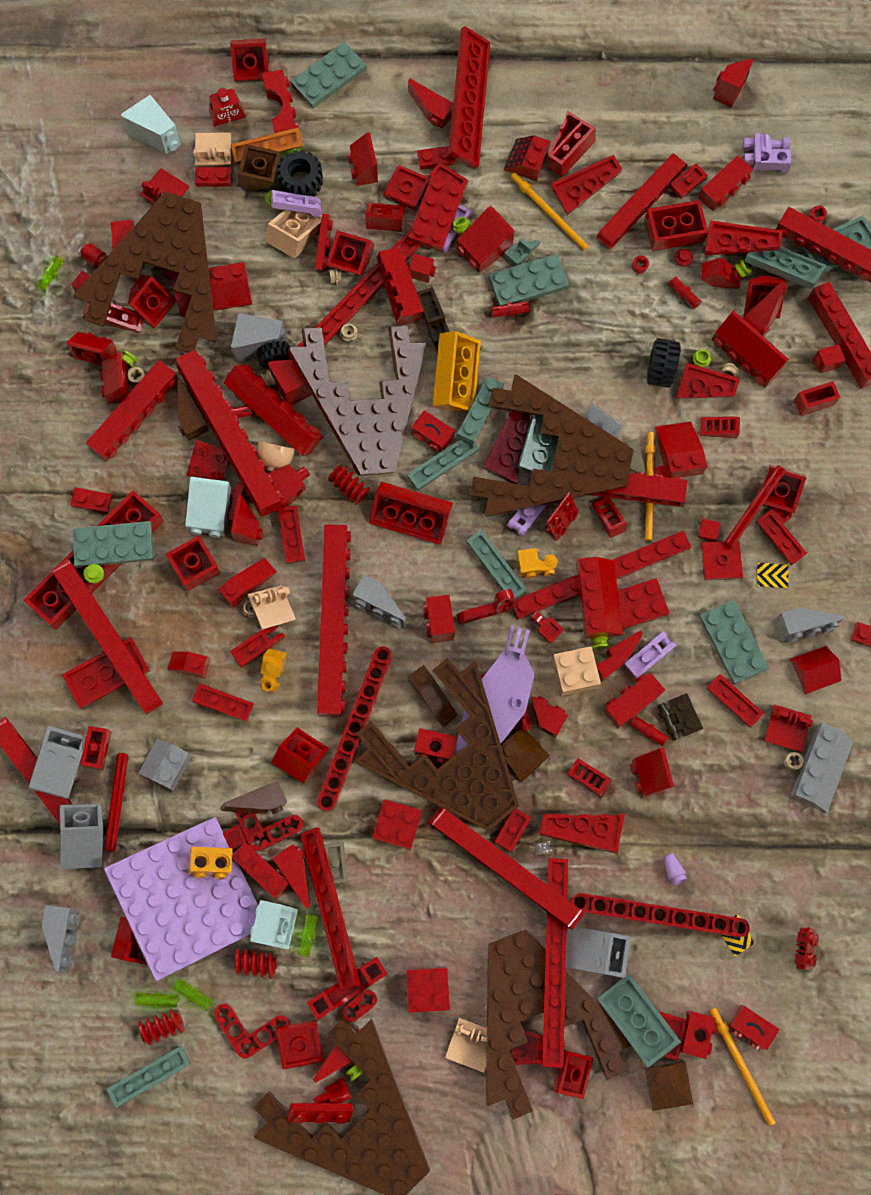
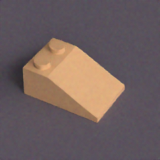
(292, 231)

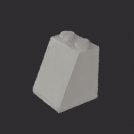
(252, 333)
(81, 836)

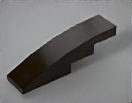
(433, 315)

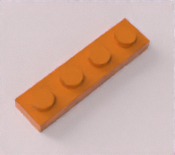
(279, 141)

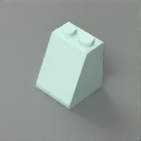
(151, 125)
(208, 507)

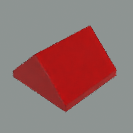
(384, 217)
(817, 669)
(574, 1075)

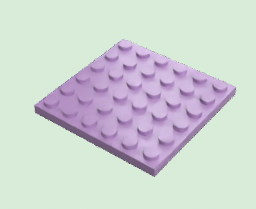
(179, 915)

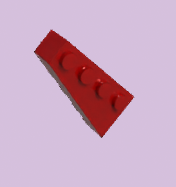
(399, 286)

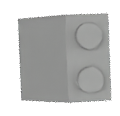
(165, 764)

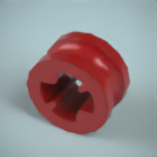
(820, 209)
(641, 259)

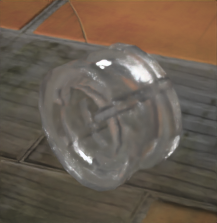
(543, 848)

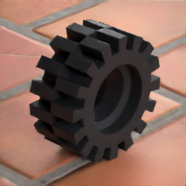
(273, 352)

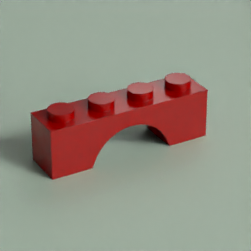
(276, 89)
(333, 997)

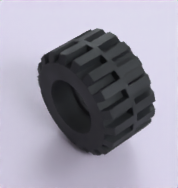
(299, 162)
(663, 362)

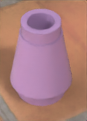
(674, 870)

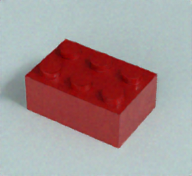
(676, 225)

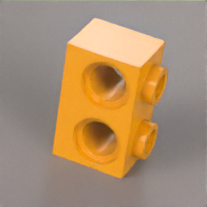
(209, 856)

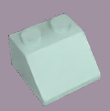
(273, 924)

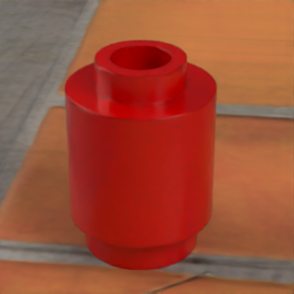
(93, 255)

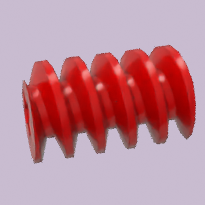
(348, 484)
(255, 964)
(161, 1027)

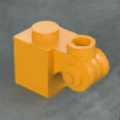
(531, 565)
(272, 667)

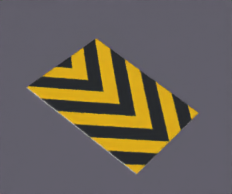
(772, 575)
(737, 944)

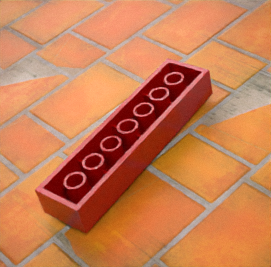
(50, 598)

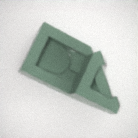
(520, 251)

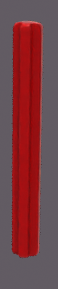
(755, 505)
(116, 802)

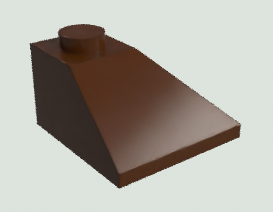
(257, 167)
(523, 754)
(668, 1086)

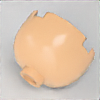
(274, 455)

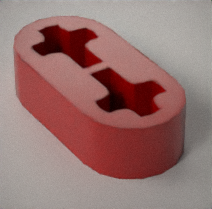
(363, 1009)

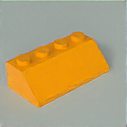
(456, 372)

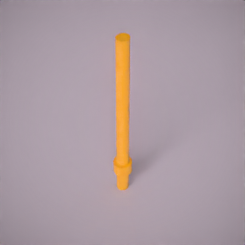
(525, 188)
(650, 451)
(722, 1028)

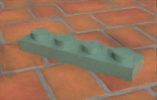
(478, 412)
(441, 463)
(495, 564)
(148, 1076)

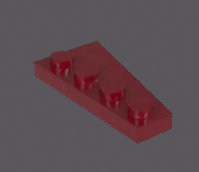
(508, 447)

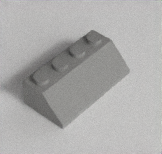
(822, 767)

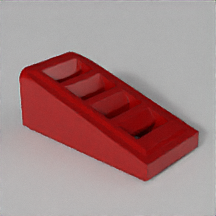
(727, 433)
(613, 527)
(607, 781)

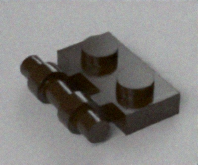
(685, 715)

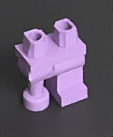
(766, 154)

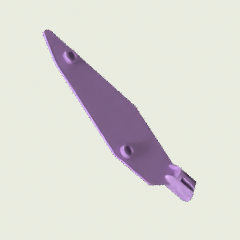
(507, 687)

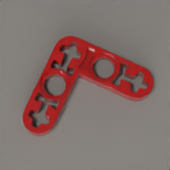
(502, 603)
(258, 831)
(244, 1037)

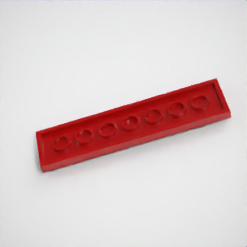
(469, 98)

